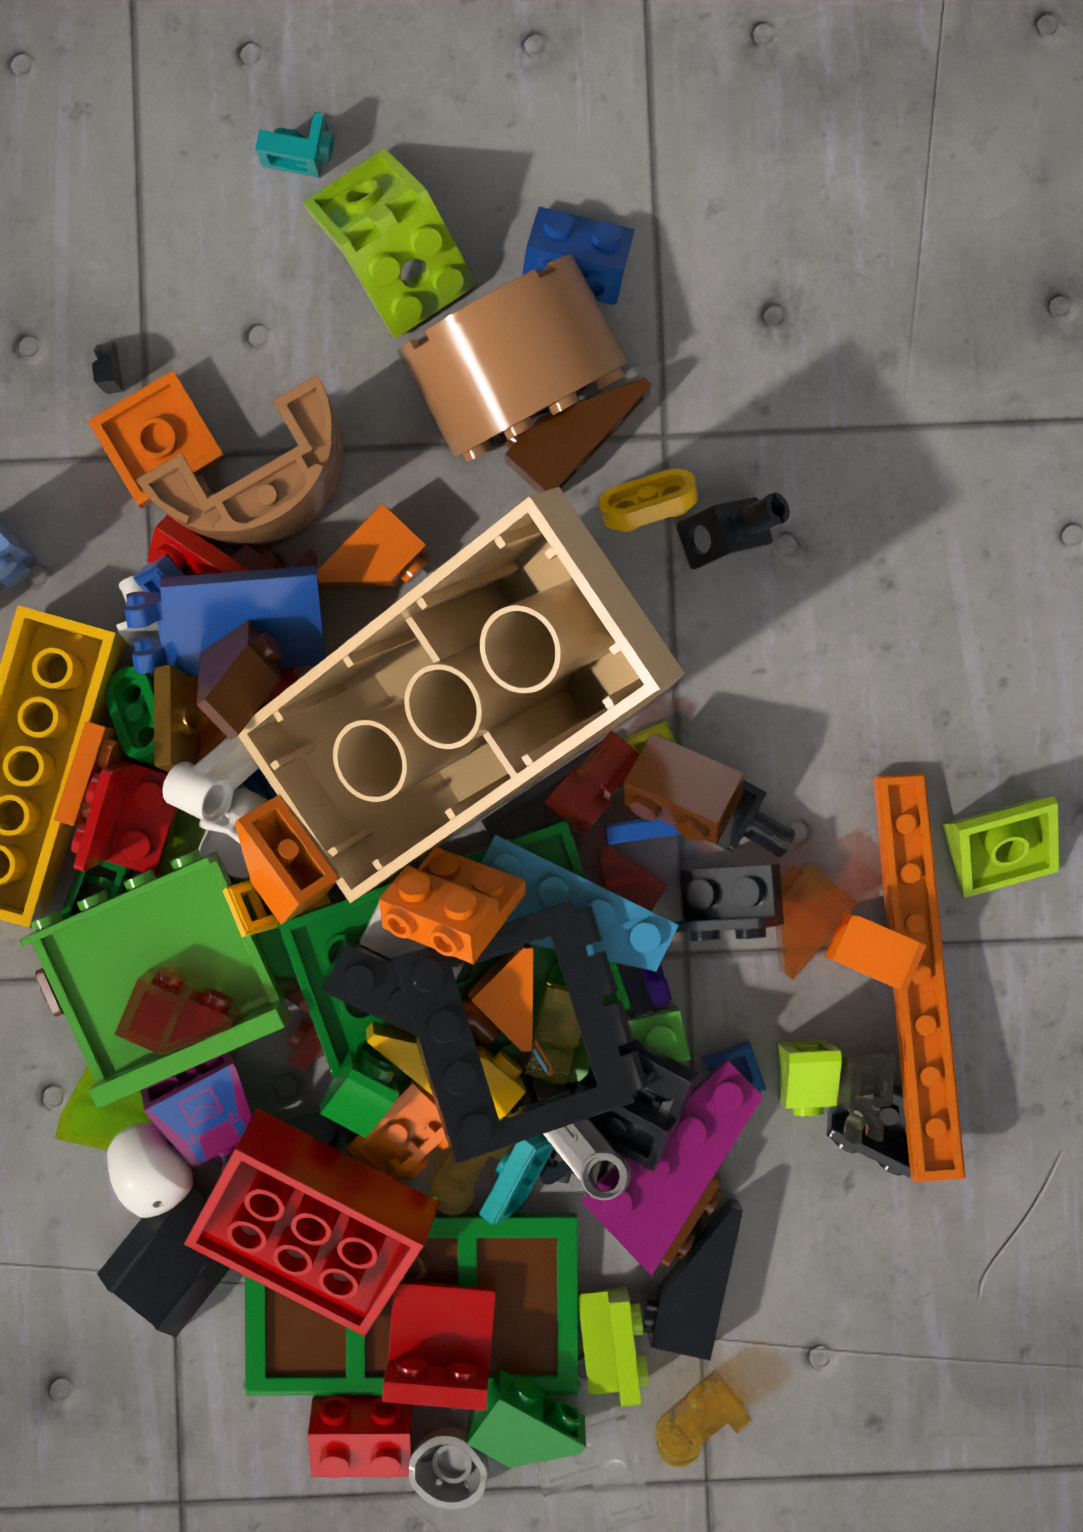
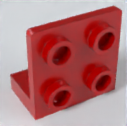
(126, 819)
(440, 1345)

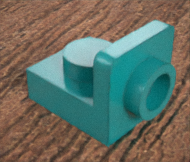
(292, 153)

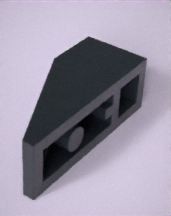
(693, 1292)

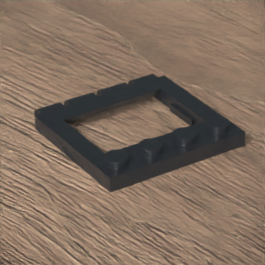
(451, 1051)

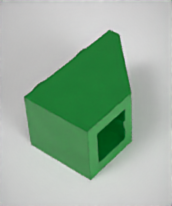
(360, 1092)
(525, 1424)

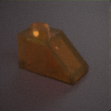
(811, 914)

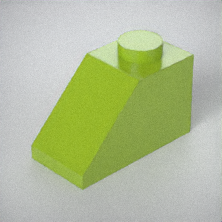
(808, 1075)

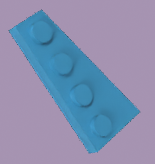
(627, 929)

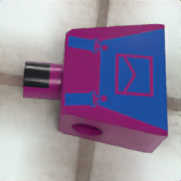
(201, 1110)

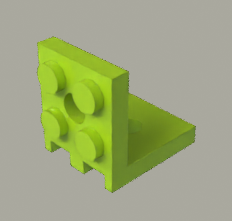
(382, 222)

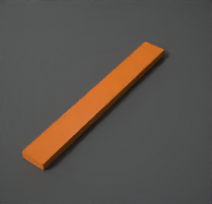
(922, 1011)

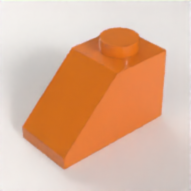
(375, 555)
(283, 860)

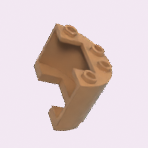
(513, 357)
(275, 498)

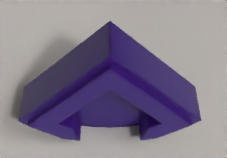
(657, 987)

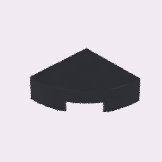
(107, 368)

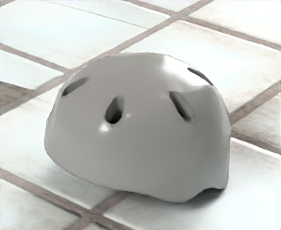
(452, 1463)

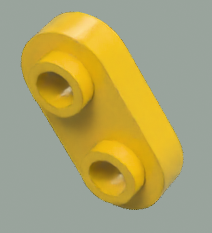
(648, 499)

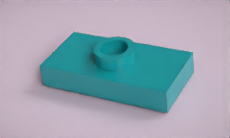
(516, 1178)

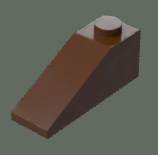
(564, 442)

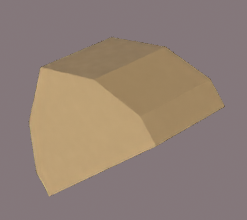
(460, 694)

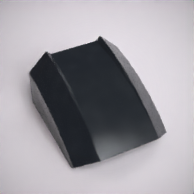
(160, 1273)

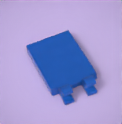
(206, 607)

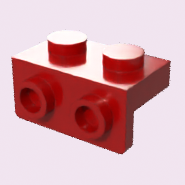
(188, 550)
(359, 1437)

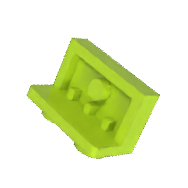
(609, 1344)

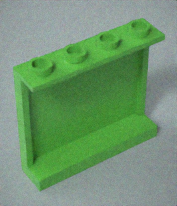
(157, 923)

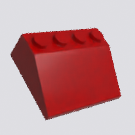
(312, 1223)

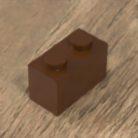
(683, 789)

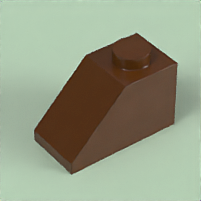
(238, 677)

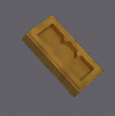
(175, 718)

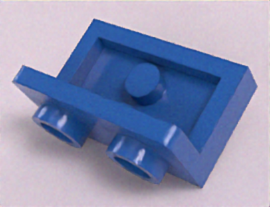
(596, 245)

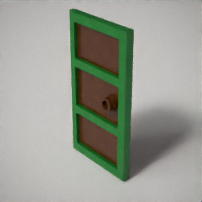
(535, 1319)

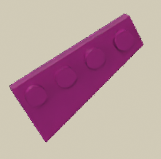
(660, 1201)

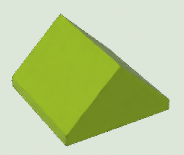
(1004, 845)

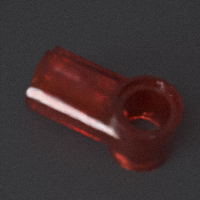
(587, 791)

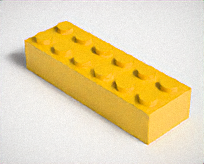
(48, 689)

